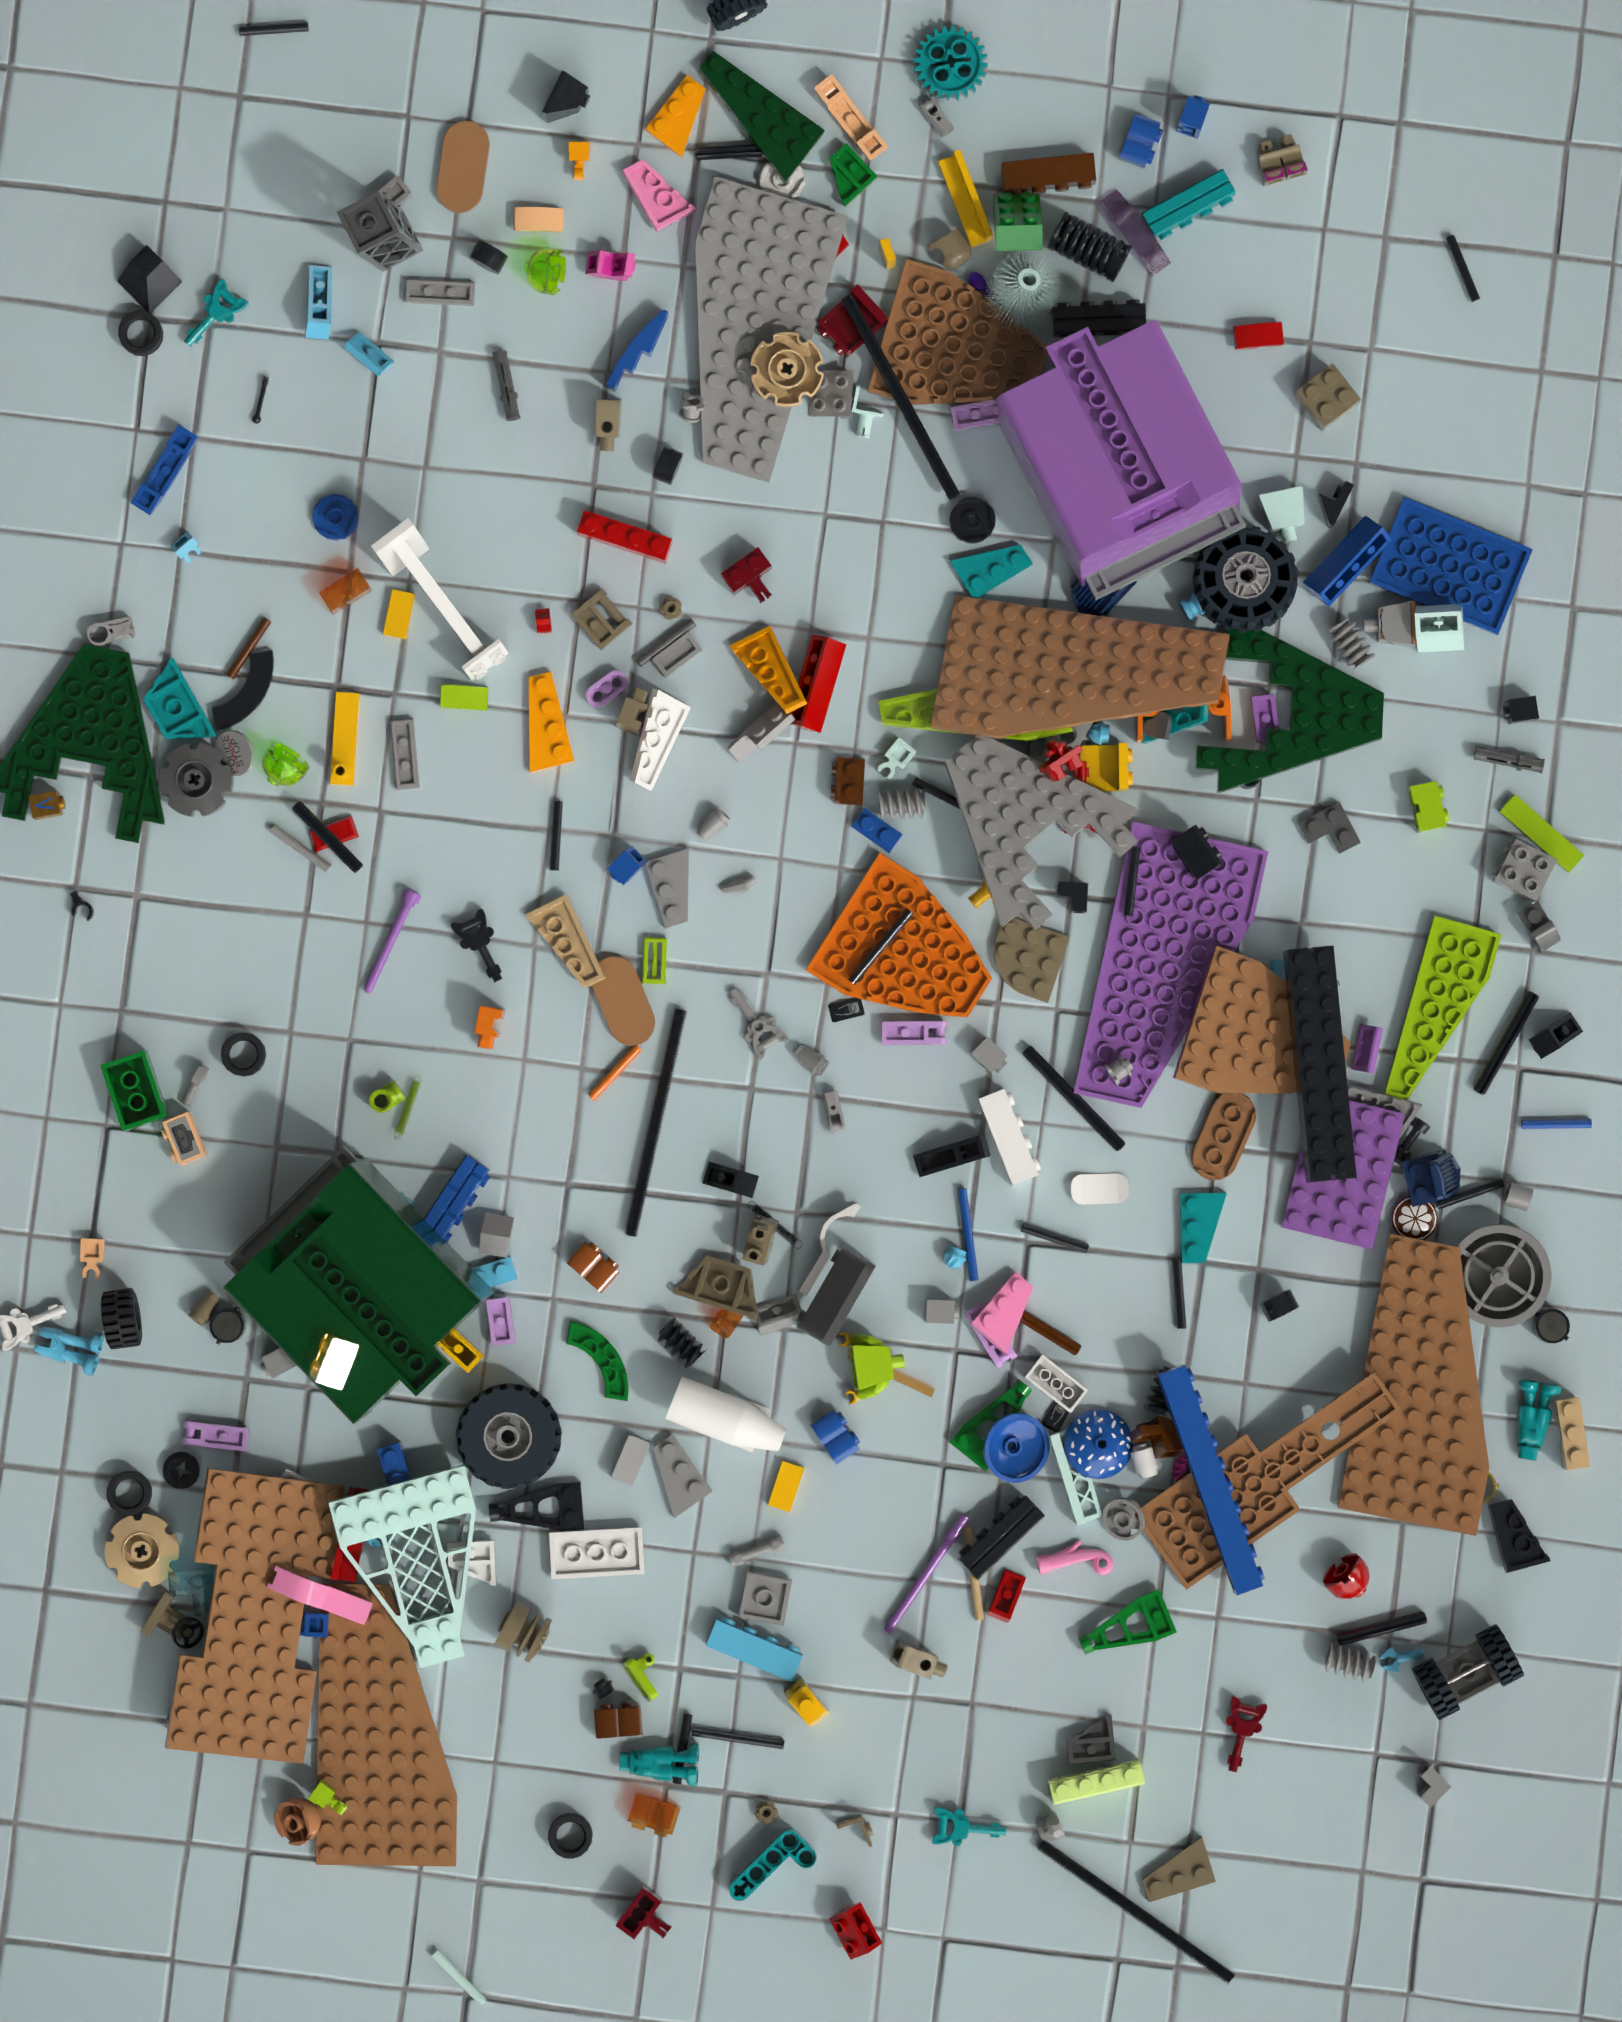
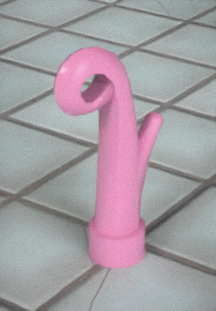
(1071, 1556)

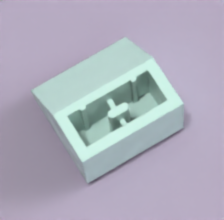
(1439, 628)

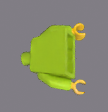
(870, 1365)

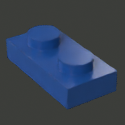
(876, 830)

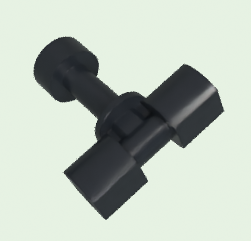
(1403, 1152)

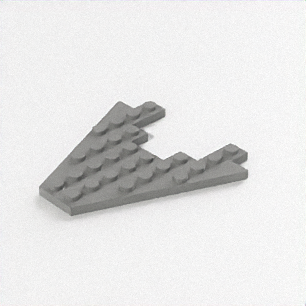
(1010, 805)

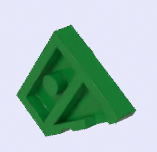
(850, 174)

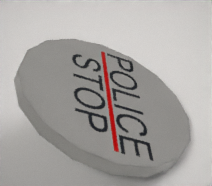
(237, 751)

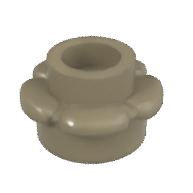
(664, 608)
(772, 1811)

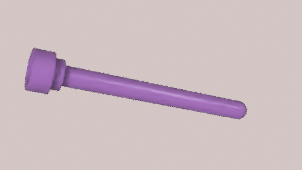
(409, 900)

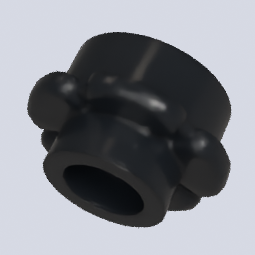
(603, 1688)

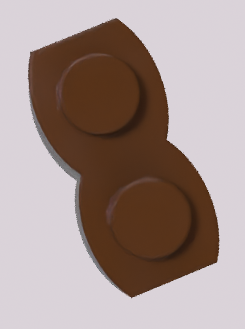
(619, 1721)

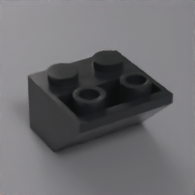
(1196, 852)

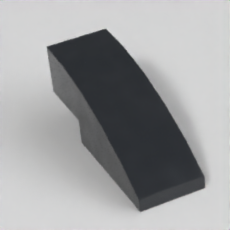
(951, 1155)

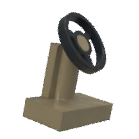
(173, 1623)

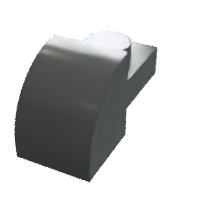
(1540, 928)

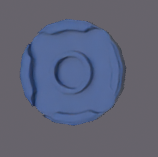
(335, 517)

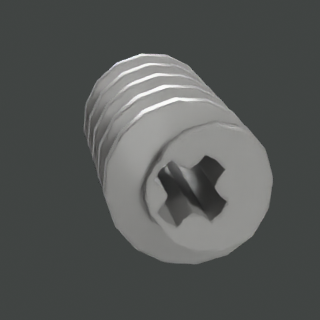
(1351, 643)
(901, 804)
(1350, 1663)

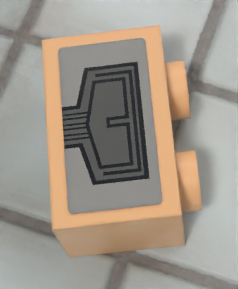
(183, 1138)

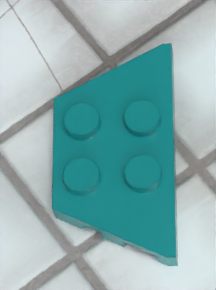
(176, 706)

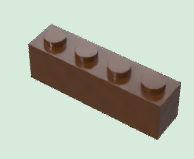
(1049, 173)

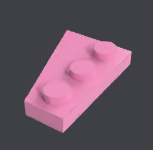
(1003, 1312)

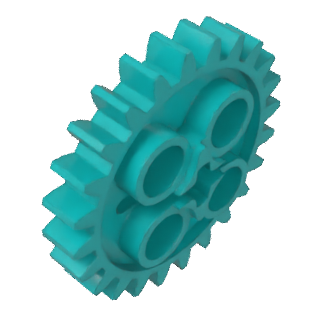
(955, 83)

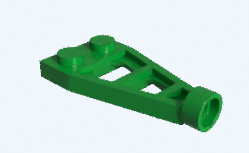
(966, 1438)
(1156, 1614)

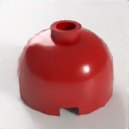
(1348, 1578)

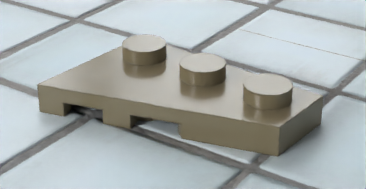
(1181, 1873)

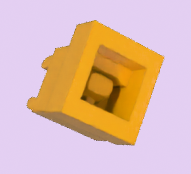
(579, 153)

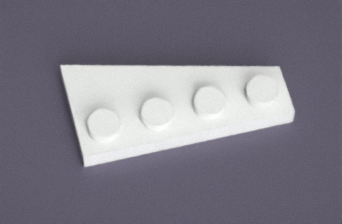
(658, 735)

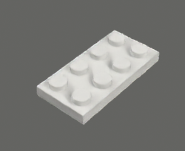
(596, 1553)

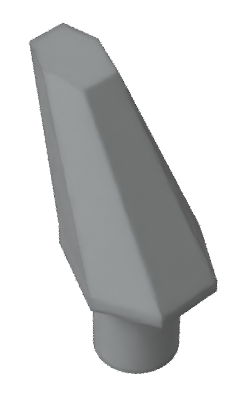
(738, 885)

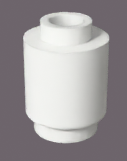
(1144, 1461)

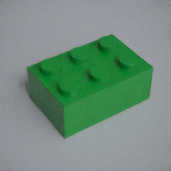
(1017, 222)
(134, 1091)

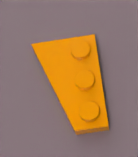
(676, 117)

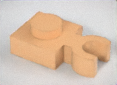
(92, 1252)

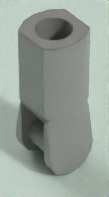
(938, 119)
(833, 1107)

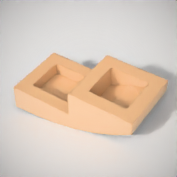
(538, 219)

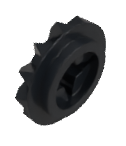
(171, 1475)

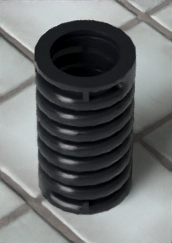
(1089, 249)

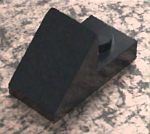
(1332, 509)

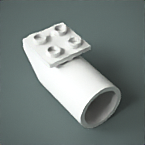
(724, 1417)

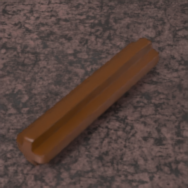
(1050, 1333)

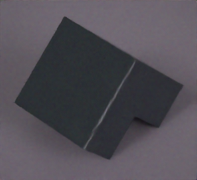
(1077, 892)

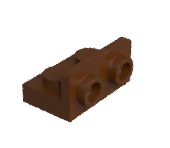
(849, 781)

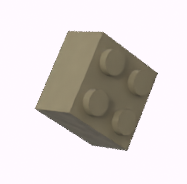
(1327, 397)

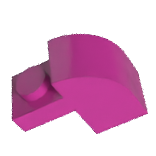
(610, 265)

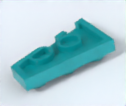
(990, 569)
(1181, 719)
(1198, 1224)

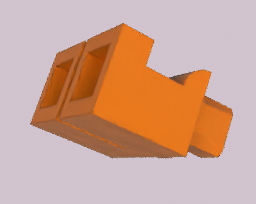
(486, 1026)

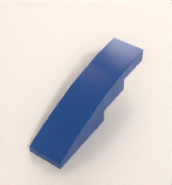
(642, 344)

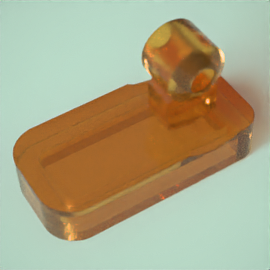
(725, 1323)

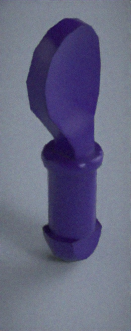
(979, 283)

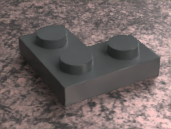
(1332, 822)

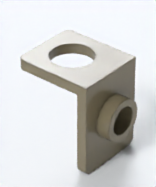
(865, 1826)

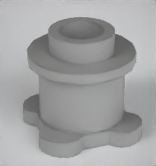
(691, 408)
(1119, 1069)

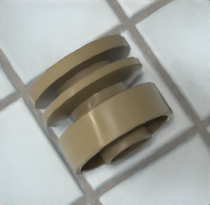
(522, 1631)

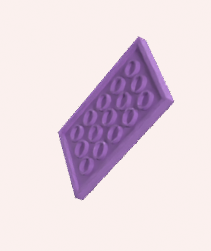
(1349, 1207)

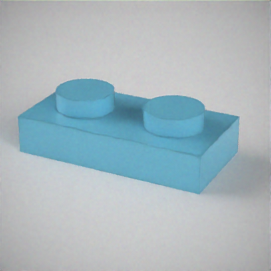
(368, 354)
(497, 1272)

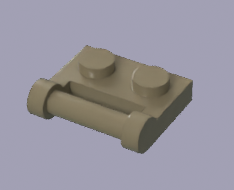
(595, 624)

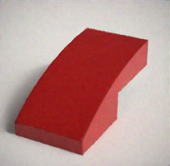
(1258, 335)

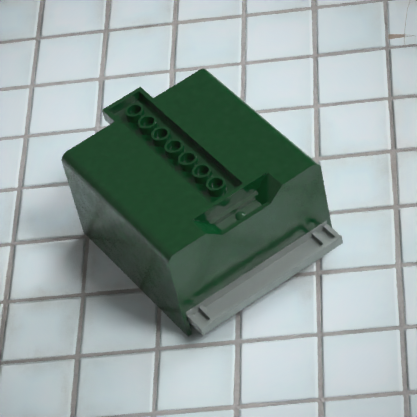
(358, 1266)

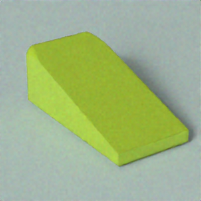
(464, 697)

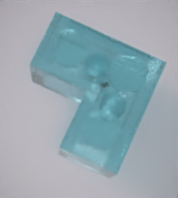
(194, 1582)

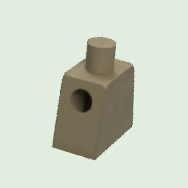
(609, 411)
(909, 1658)

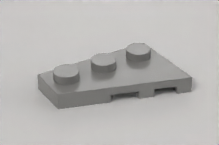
(670, 885)
(1387, 1102)
(680, 1477)

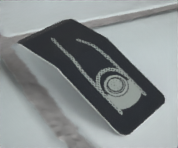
(846, 1009)
(1055, 1417)

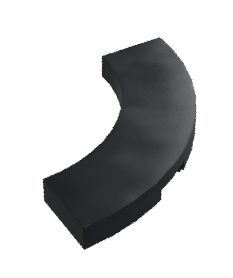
(250, 695)

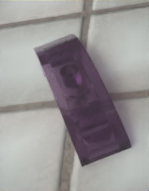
(1135, 232)

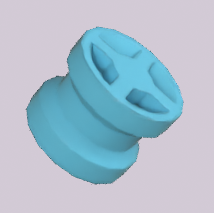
(1191, 607)

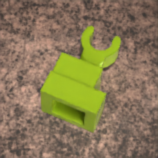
(323, 1795)

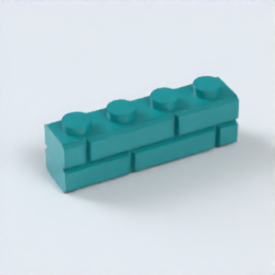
(1189, 204)

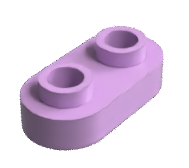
(606, 688)

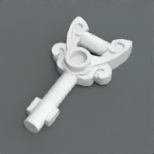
(25, 1324)

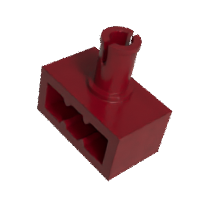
(748, 573)
(642, 1914)

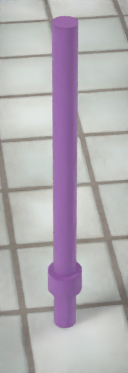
(952, 1535)

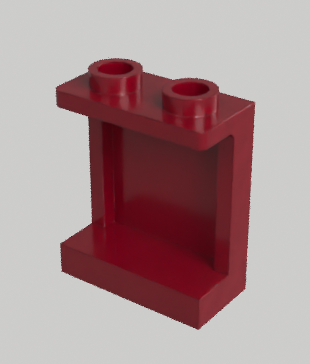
(840, 328)

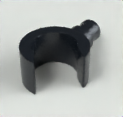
(77, 901)

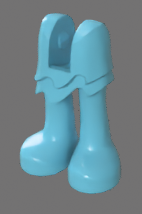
(59, 1351)

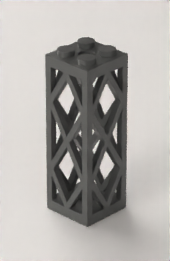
(372, 236)

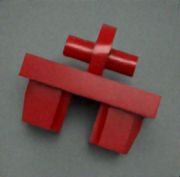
(1059, 757)

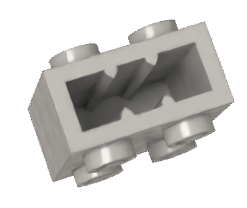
(1523, 870)

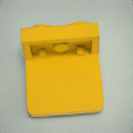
(1108, 766)

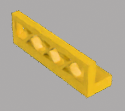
(965, 199)

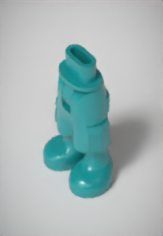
(1531, 1420)
(658, 1763)

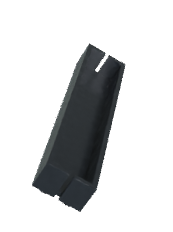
(1319, 1064)

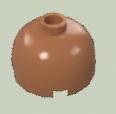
(297, 1820)

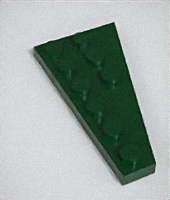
(768, 121)

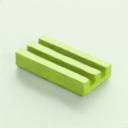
(654, 980)

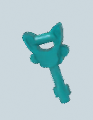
(216, 311)
(961, 1827)

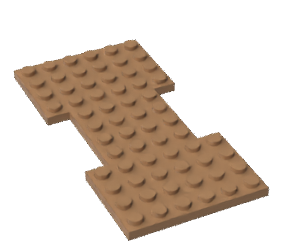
(245, 1686)

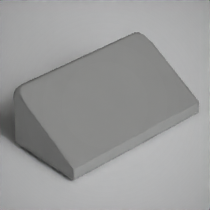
(778, 1314)
(630, 1460)

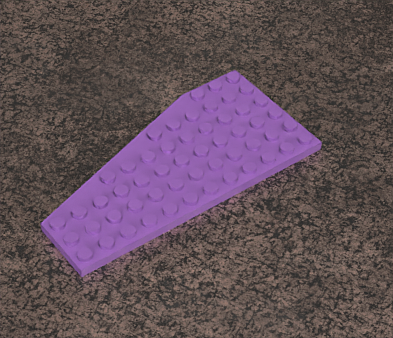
(1160, 959)

